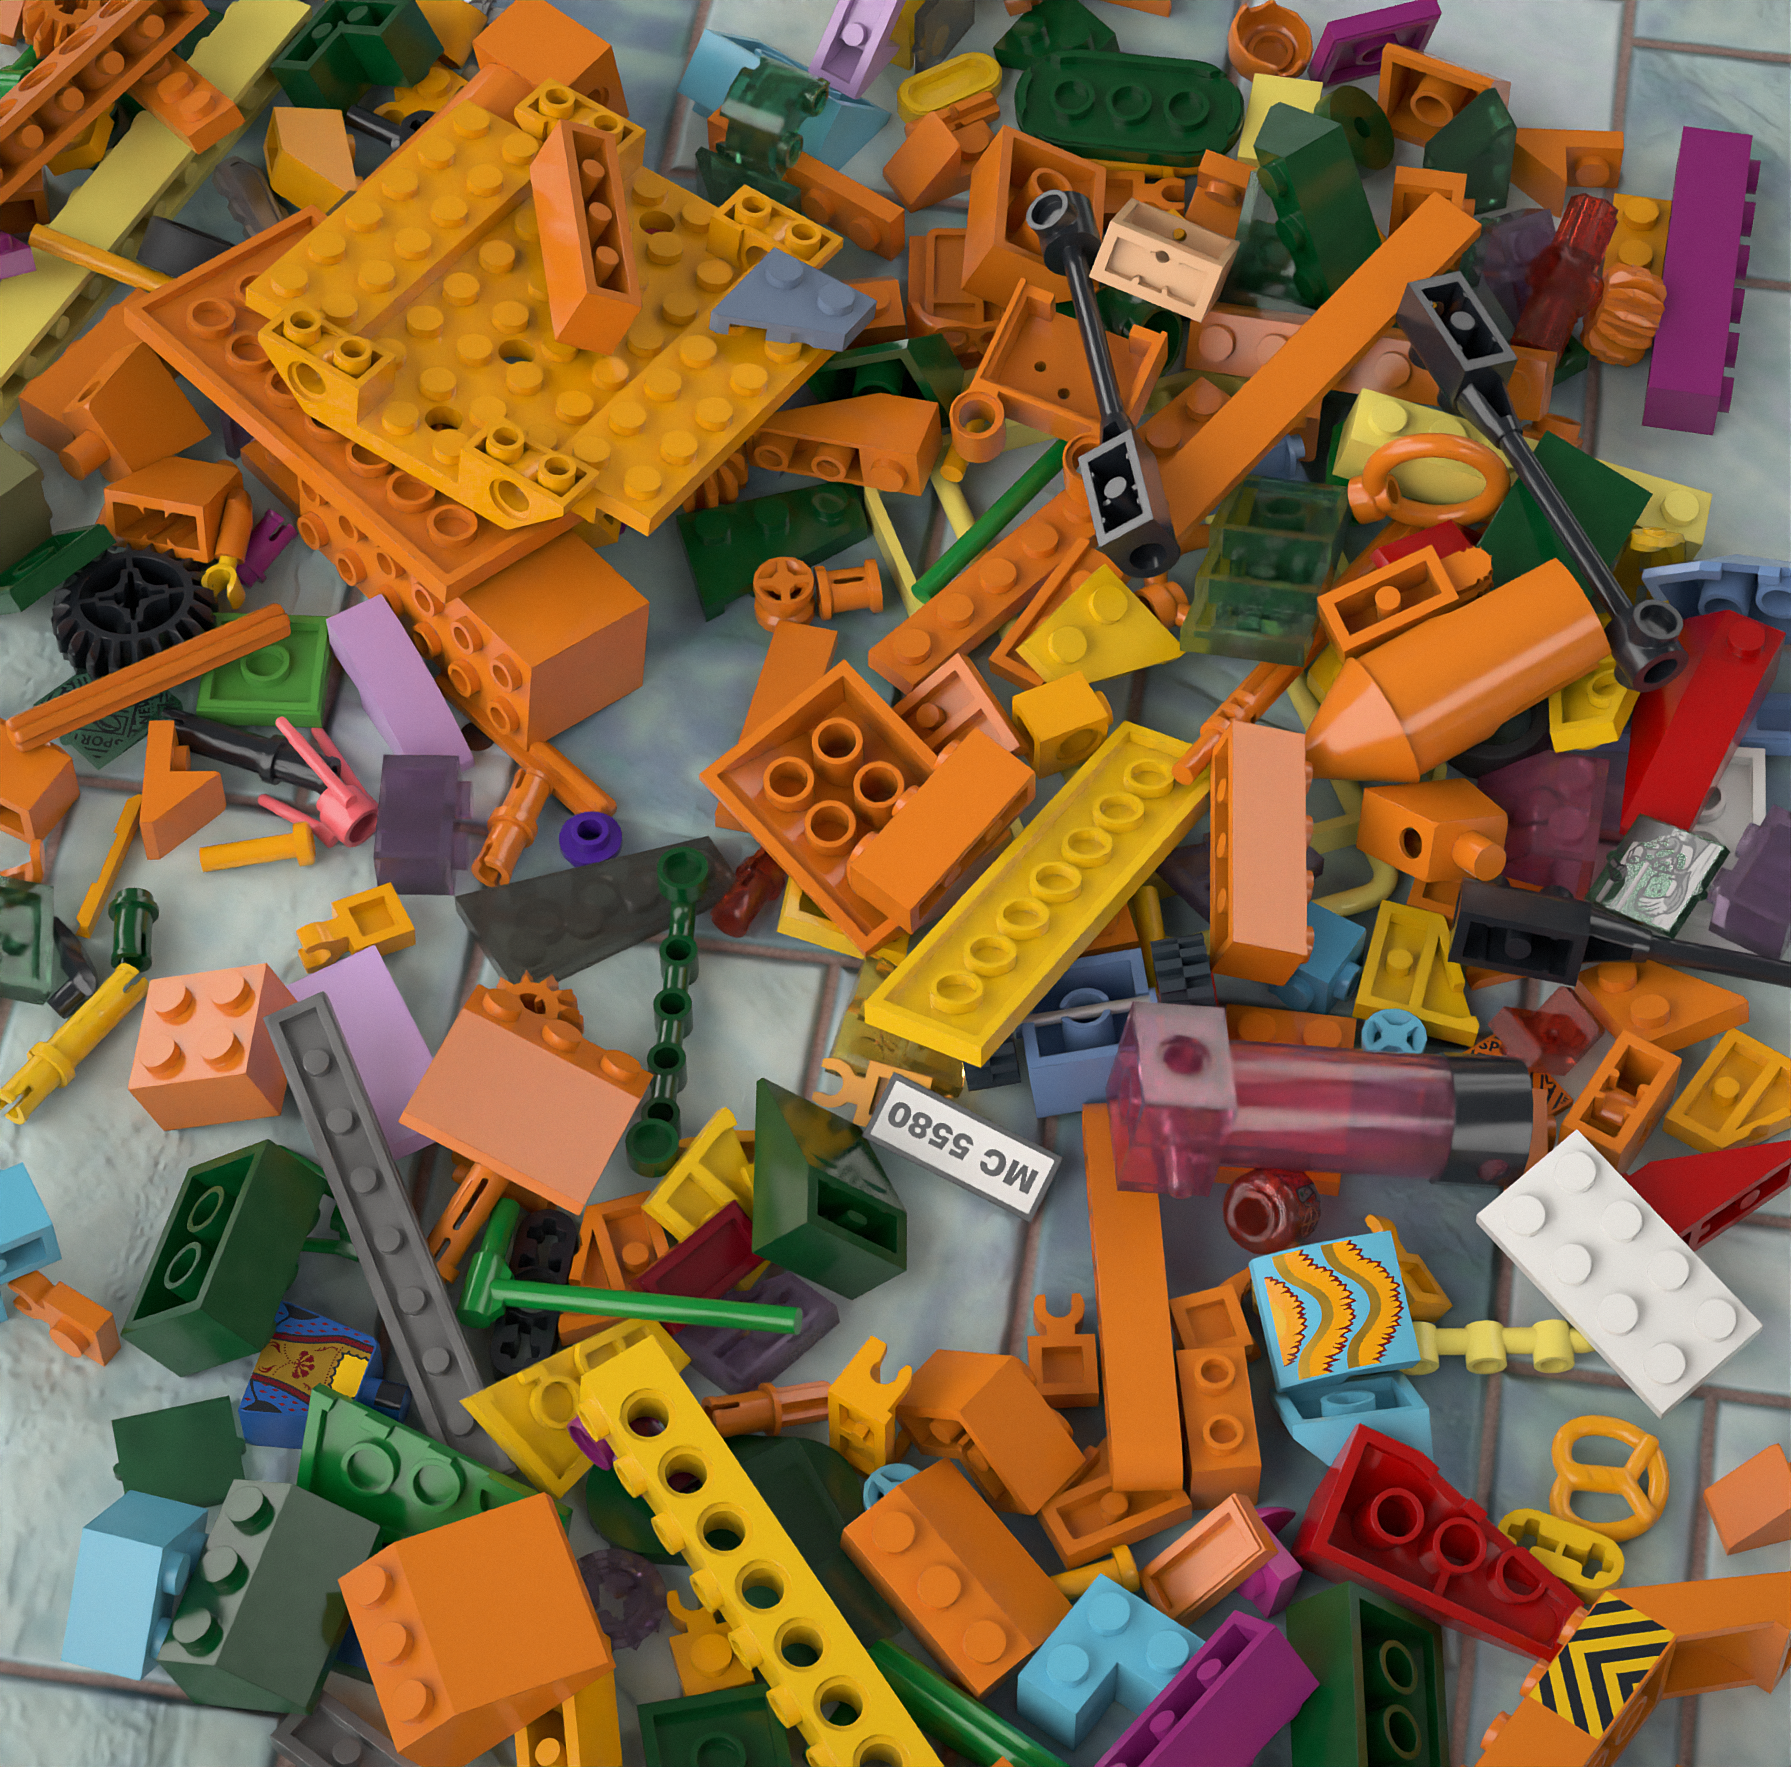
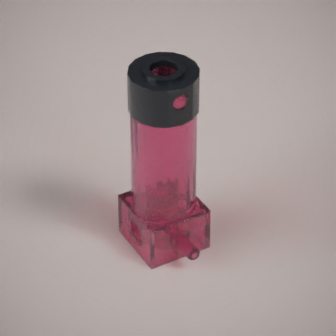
(1198, 1101)

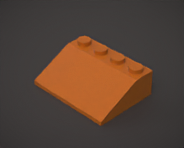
(823, 781)

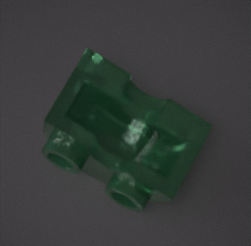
(766, 114)

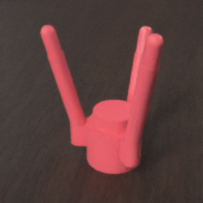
(344, 807)

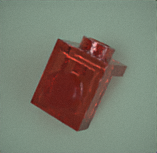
(1550, 1037)

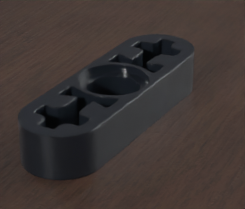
(525, 1267)

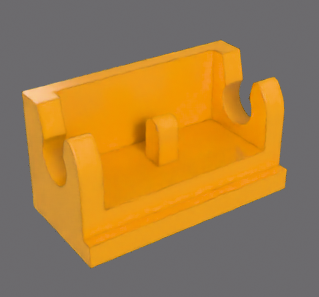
(864, 1411)

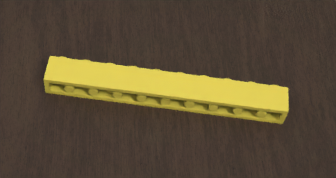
(137, 179)

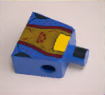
(298, 1357)

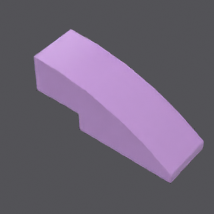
(395, 682)

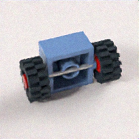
(1081, 1020)

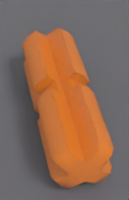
(964, 113)

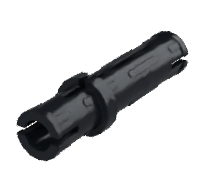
(269, 757)

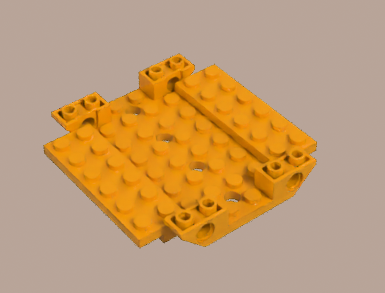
(439, 275)

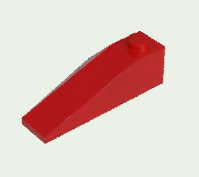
(1697, 721)
(1423, 1545)

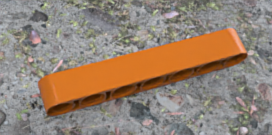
(1131, 1322)

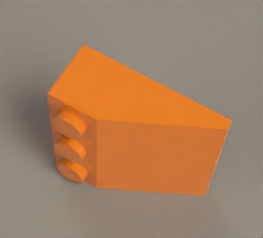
(527, 1098)
(475, 1630)

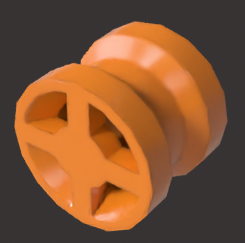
(785, 579)

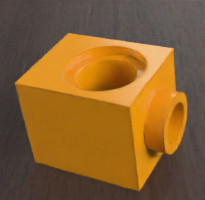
(1061, 723)

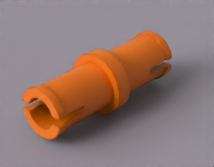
(512, 827)

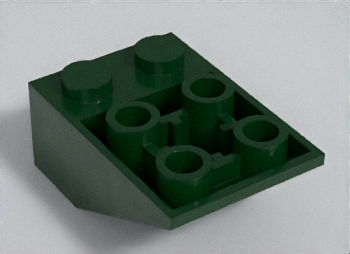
(822, 1197)

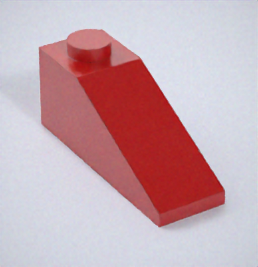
(1713, 1189)

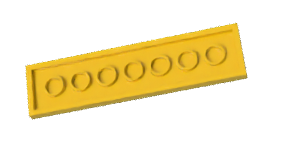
(1043, 899)

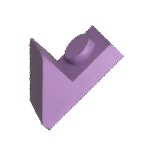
(857, 44)

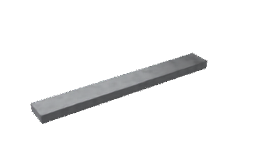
(383, 1226)

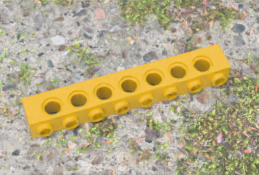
(648, 1385)

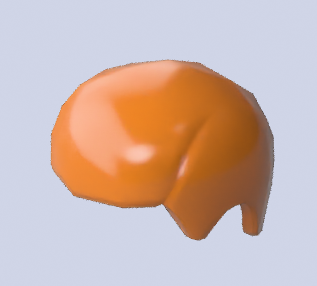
(1269, 41)

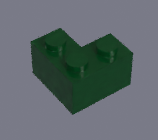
(355, 47)

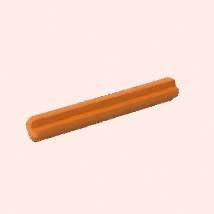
(569, 782)

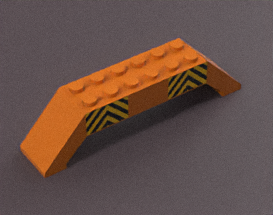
(1632, 1655)

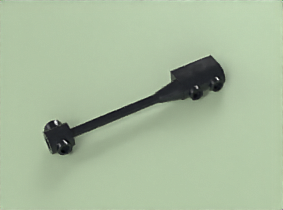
(1472, 372)
(1122, 472)
(1552, 934)

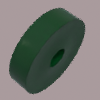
(1364, 126)

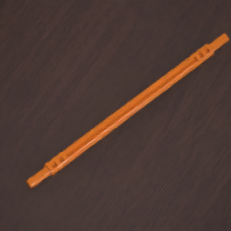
(1270, 680)

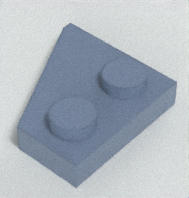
(795, 305)

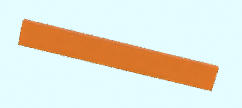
(1312, 361)

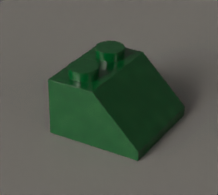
(906, 368)

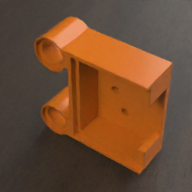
(1043, 380)

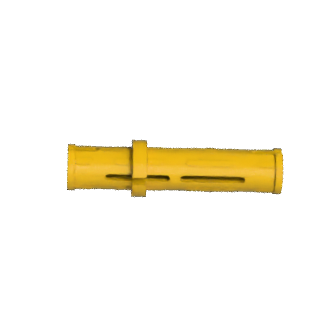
(53, 1062)

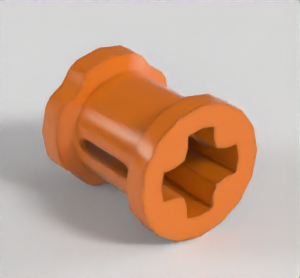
(848, 589)

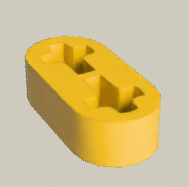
(1566, 1549)

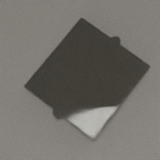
(939, 29)

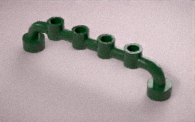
(654, 1140)

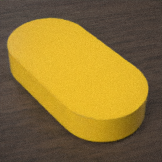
(948, 84)

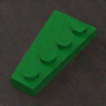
(396, 1472)

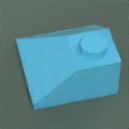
(1327, 1415)

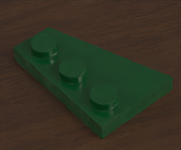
(734, 539)

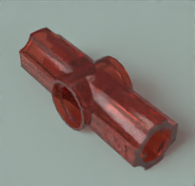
(1566, 275)

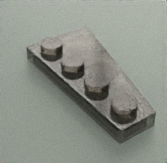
(580, 913)

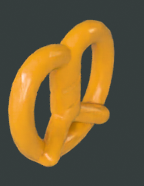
(1610, 1479)

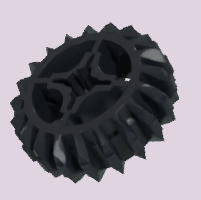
(99, 605)

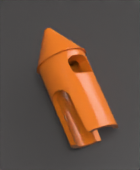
(1455, 679)

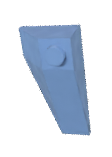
(1732, 582)

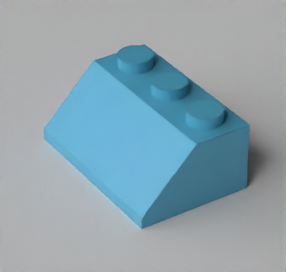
(830, 137)

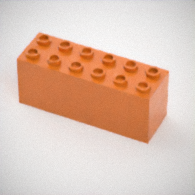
(527, 644)

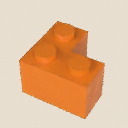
(994, 1423)

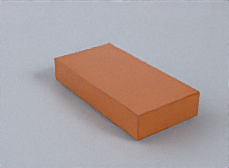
(1208, 1561)

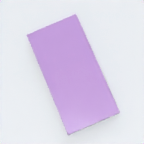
(380, 1038)

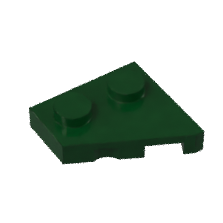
(1051, 28)

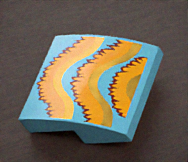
(1334, 1311)

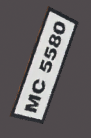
(962, 1147)

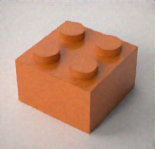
(208, 1050)

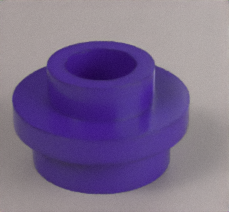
(585, 852)

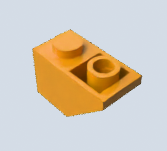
(310, 156)

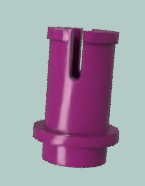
(262, 550)

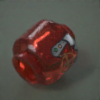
(1271, 1209)

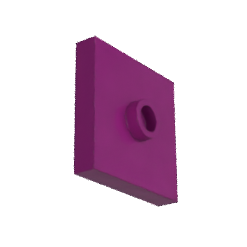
(1354, 45)

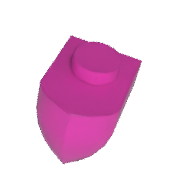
(1276, 1581)

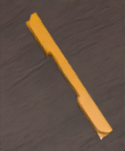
(99, 892)

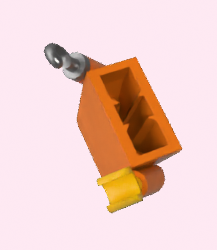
(189, 508)

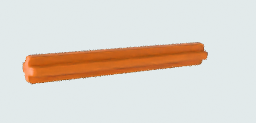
(148, 677)

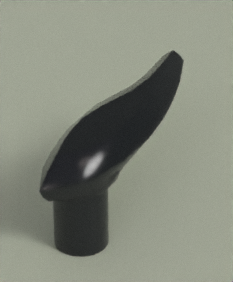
(77, 966)

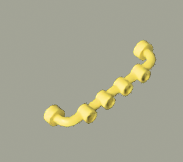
(1488, 1342)

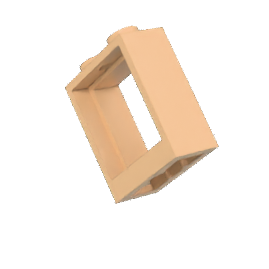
(1151, 264)

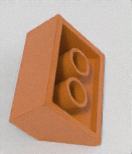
(1002, 188)
(956, 1578)

